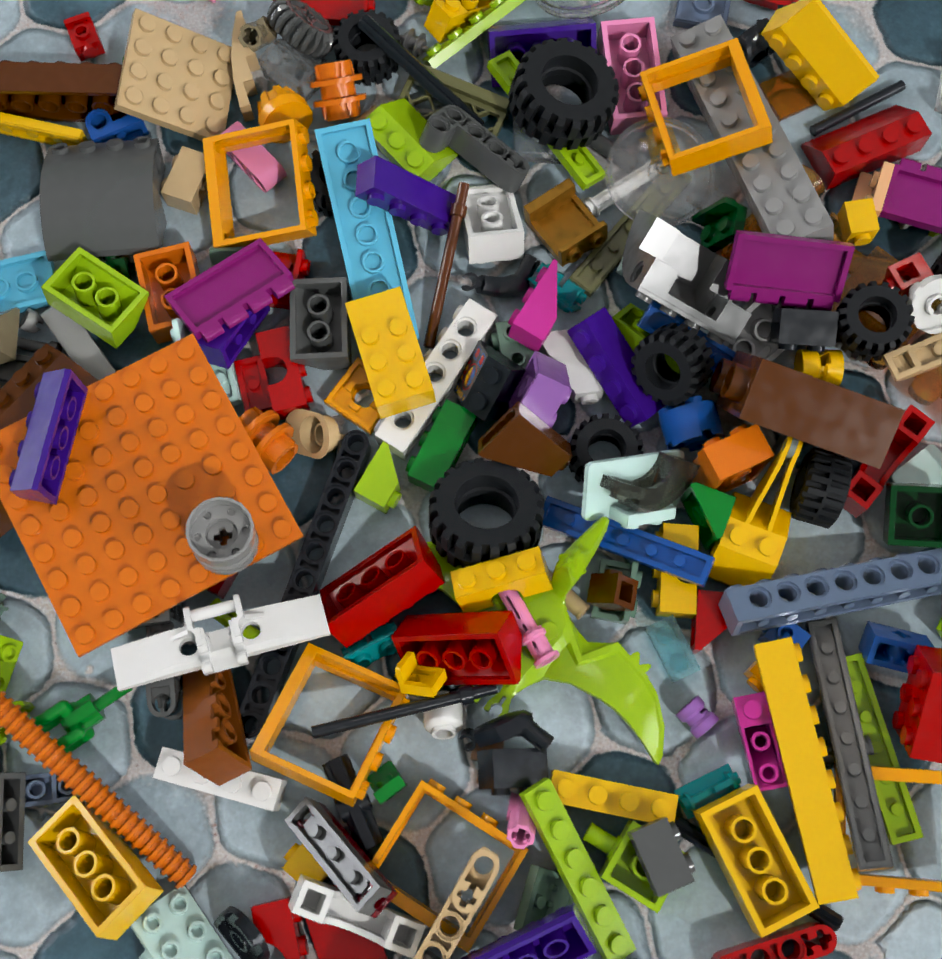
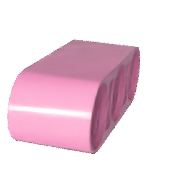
(257, 163)

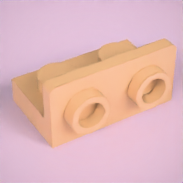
(874, 185)

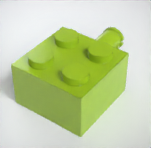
(622, 864)

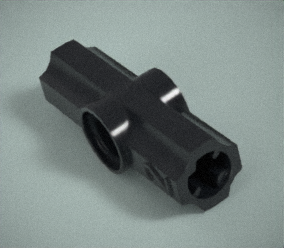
(360, 817)

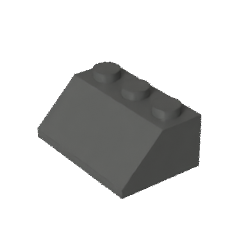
(320, 323)

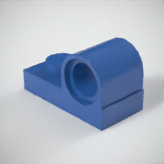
(125, 128)

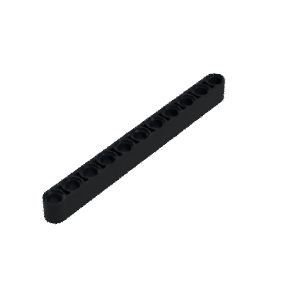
(305, 566)

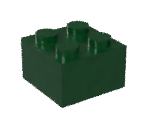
(913, 515)

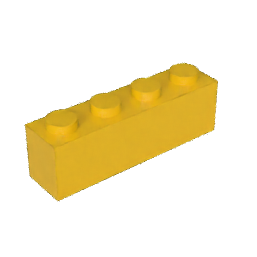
(613, 797)

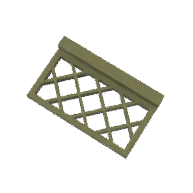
(470, 94)

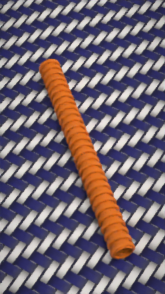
(94, 793)

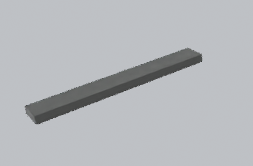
(848, 747)

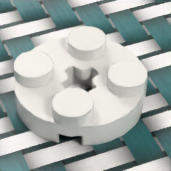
(921, 297)

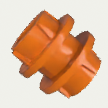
(337, 90)
(271, 441)

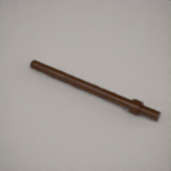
(457, 212)

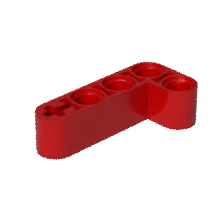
(772, 944)

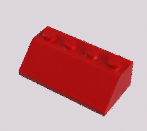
(866, 144)
(380, 587)
(469, 645)

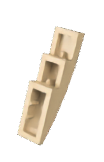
(243, 63)

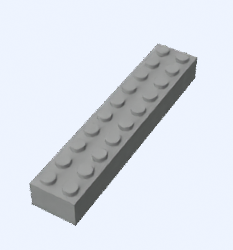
(769, 175)

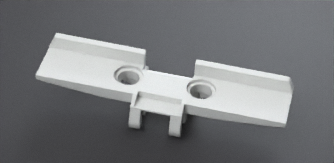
(222, 649)

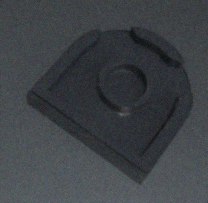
(242, 934)

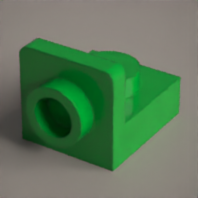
(386, 782)

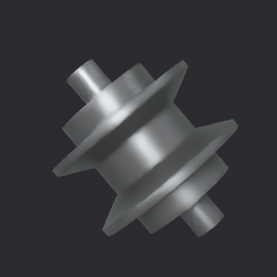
(414, 43)

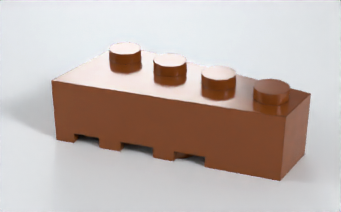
(213, 727)

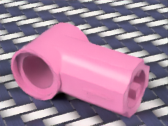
(520, 825)

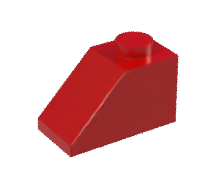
(708, 620)

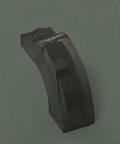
(655, 489)

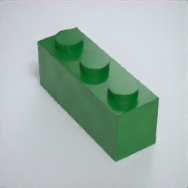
(441, 445)

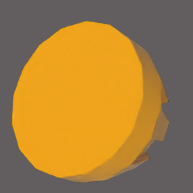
(283, 105)

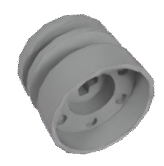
(209, 525)

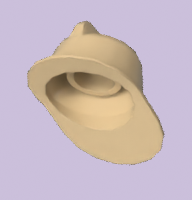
(314, 432)

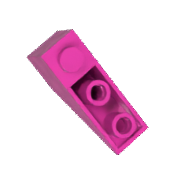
(539, 313)
(759, 741)

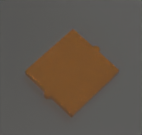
(786, 95)

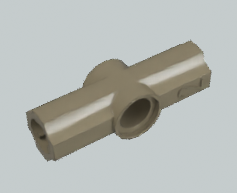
(257, 34)

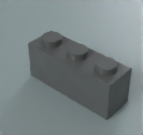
(12, 820)

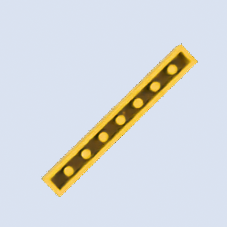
(806, 773)

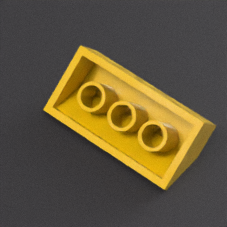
(819, 53)

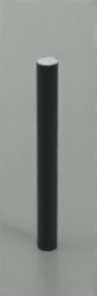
(857, 108)

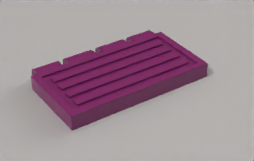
(915, 196)
(787, 268)
(230, 289)

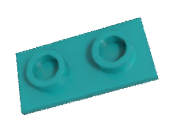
(568, 295)
(366, 652)
(707, 789)

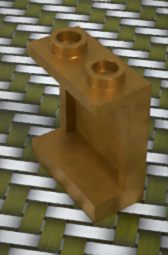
(564, 223)

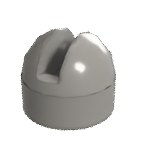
(29, 321)

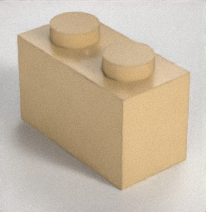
(186, 182)

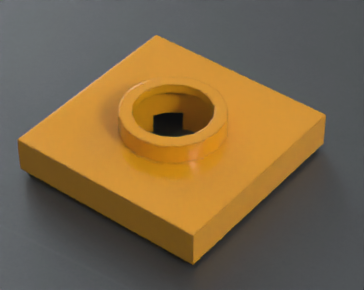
(343, 398)

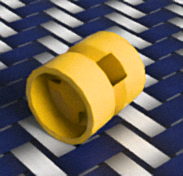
(824, 366)

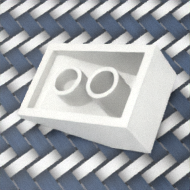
(492, 226)

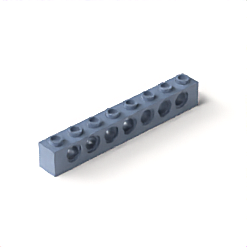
(863, 587)

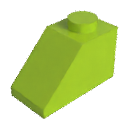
(379, 482)

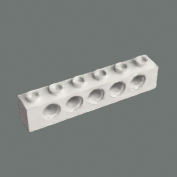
(470, 316)

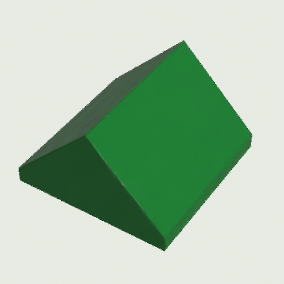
(709, 510)

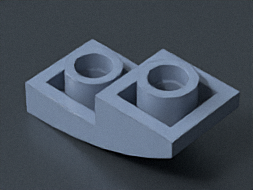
(45, 790)

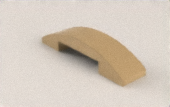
(915, 358)

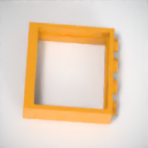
(692, 67)
(219, 190)
(352, 672)
(486, 824)
(885, 883)

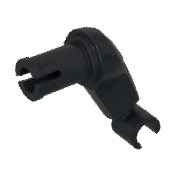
(507, 286)
(505, 727)

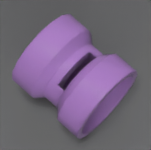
(697, 717)

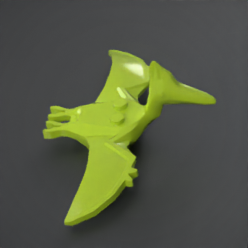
(593, 667)

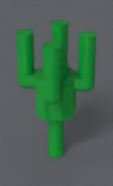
(78, 717)

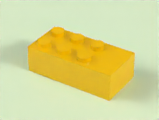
(390, 352)
(755, 860)
(95, 869)

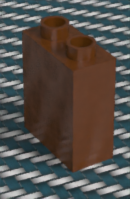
(806, 408)

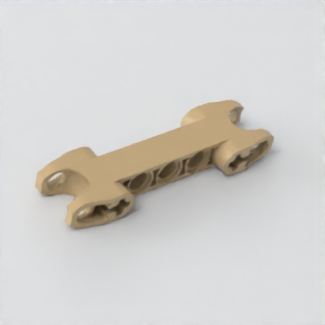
(458, 908)

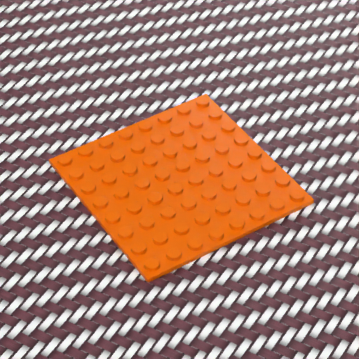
(139, 464)

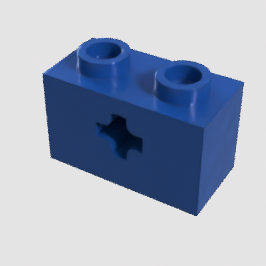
(889, 645)

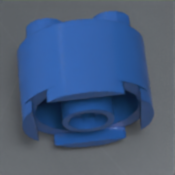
(690, 424)

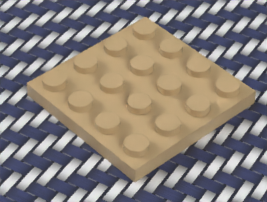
(175, 77)

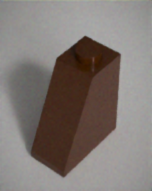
(525, 443)

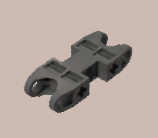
(171, 687)

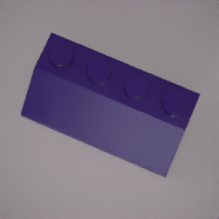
(522, 36)
(48, 437)
(551, 937)

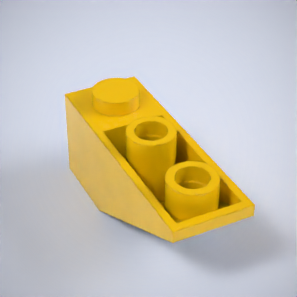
(450, 14)

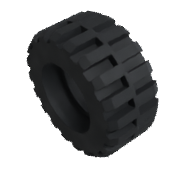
(579, 71)
(484, 484)

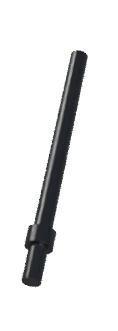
(464, 695)

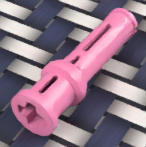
(532, 635)

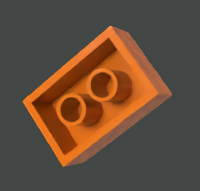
(160, 273)
(734, 459)

